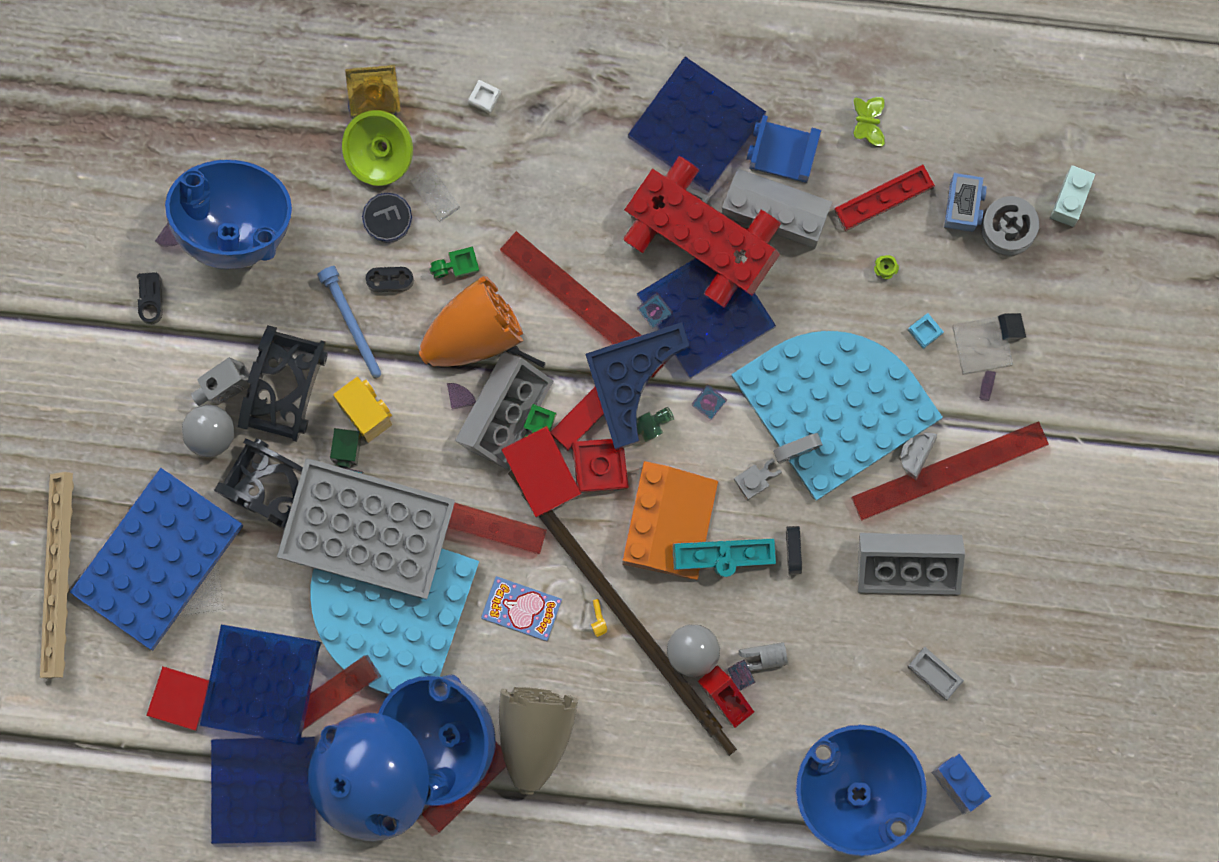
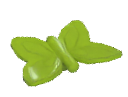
(866, 120)

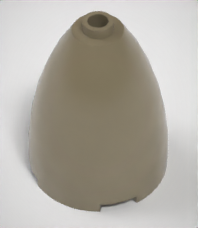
(534, 734)

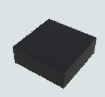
(1012, 326)

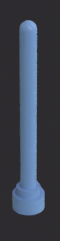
(329, 278)

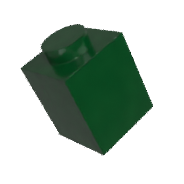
(345, 447)

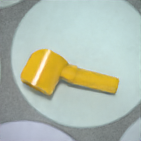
(599, 627)

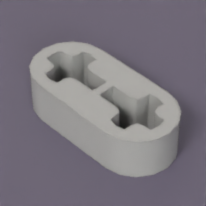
(797, 448)

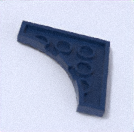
(623, 372)

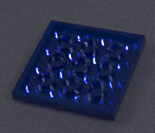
(698, 121)
(709, 328)
(260, 684)
(261, 791)

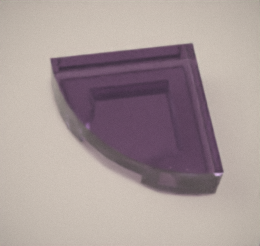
(166, 238)
(987, 385)
(460, 396)

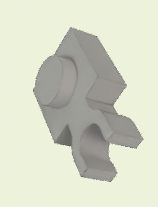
(754, 481)

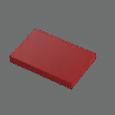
(541, 471)

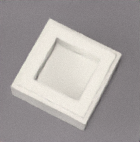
(484, 96)

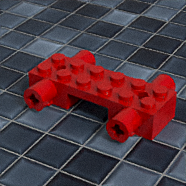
(702, 231)

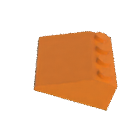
(668, 510)

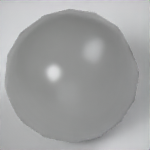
(208, 430)
(693, 650)

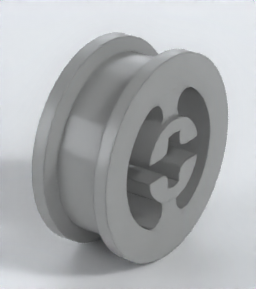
(1020, 211)

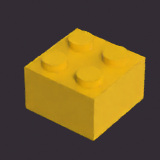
(363, 410)

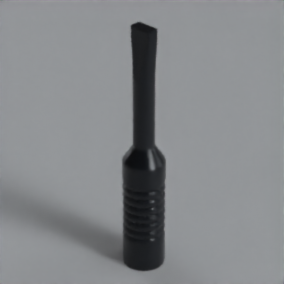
(515, 351)

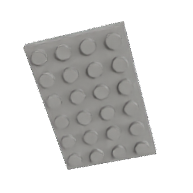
(366, 528)

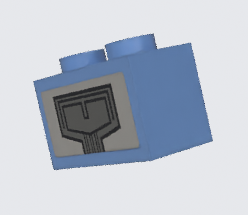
(964, 202)

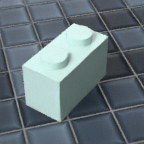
(1072, 196)

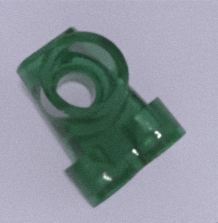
(649, 425)

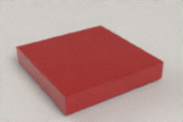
(599, 466)
(178, 698)

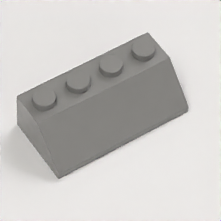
(799, 212)
(503, 408)
(910, 563)

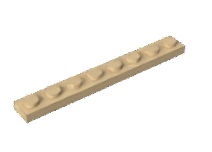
(56, 575)

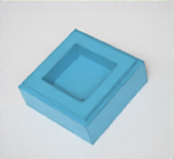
(925, 330)

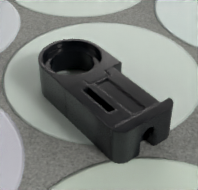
(150, 295)

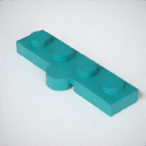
(724, 555)

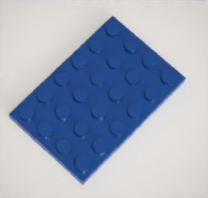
(156, 559)

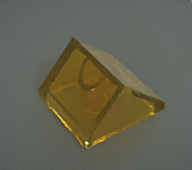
(373, 89)

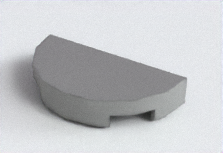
(916, 452)

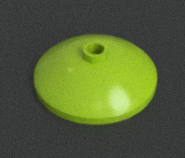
(364, 149)

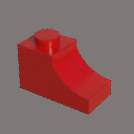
(726, 696)

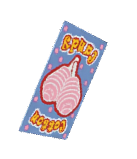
(521, 608)

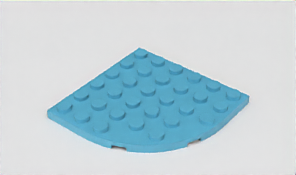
(843, 390)
(396, 630)

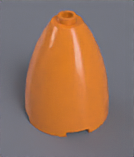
(471, 328)

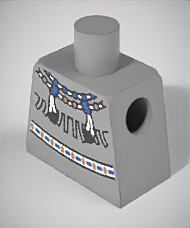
(222, 382)

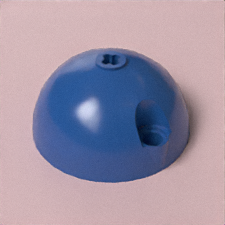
(240, 214)
(450, 729)
(865, 761)
(368, 770)

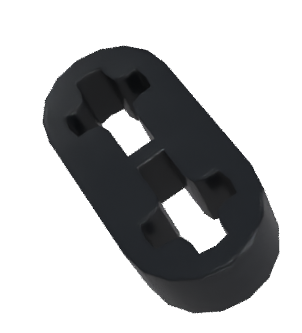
(389, 273)
(793, 544)

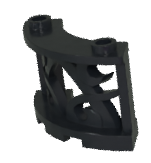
(254, 406)
(238, 491)

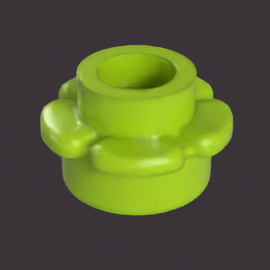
(887, 260)

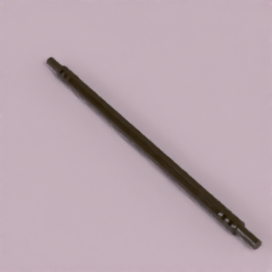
(634, 626)

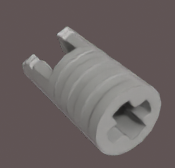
(770, 656)

